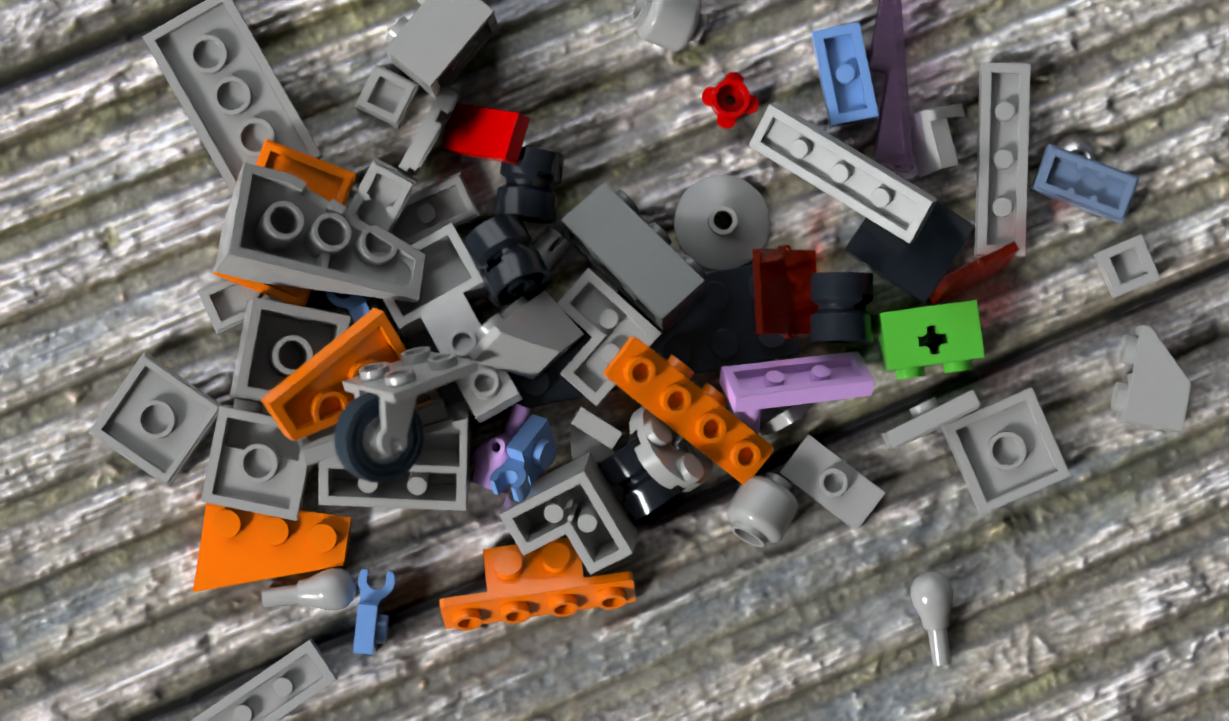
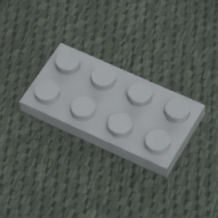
(227, 86)

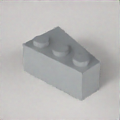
(434, 482)

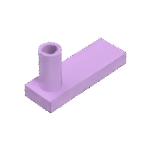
(793, 383)

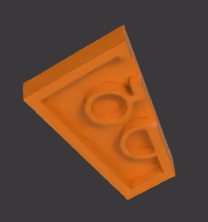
(315, 391)
(255, 546)

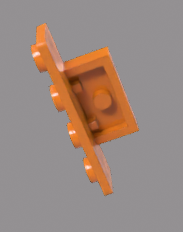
(687, 409)
(535, 585)

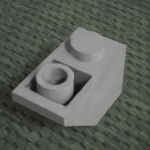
(527, 338)
(1152, 385)

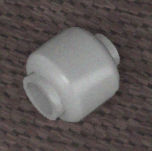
(669, 22)
(762, 509)

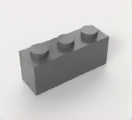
(635, 256)

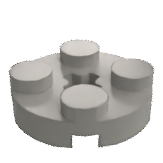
(667, 454)

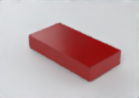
(486, 133)

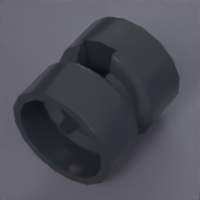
(531, 185)
(504, 255)
(841, 307)
(641, 490)

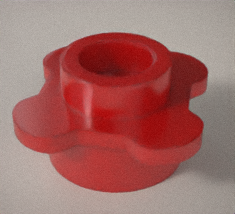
(716, 99)

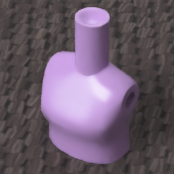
(493, 451)

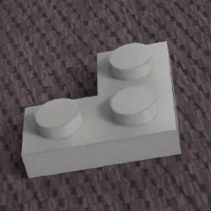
(610, 325)

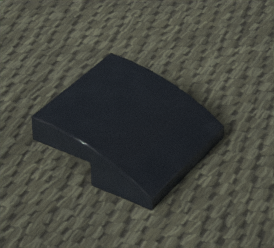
(913, 266)

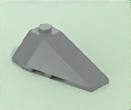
(300, 240)

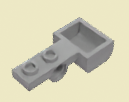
(445, 310)

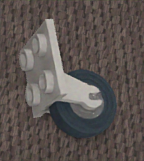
(380, 428)

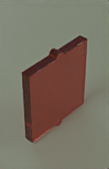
(973, 273)
(783, 290)

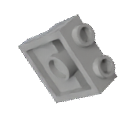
(254, 464)

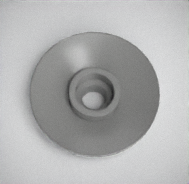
(717, 247)

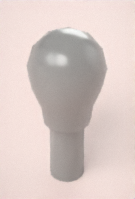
(325, 590)
(933, 600)

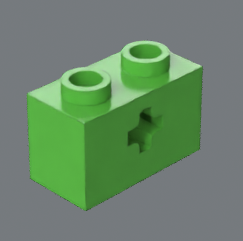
(955, 323)

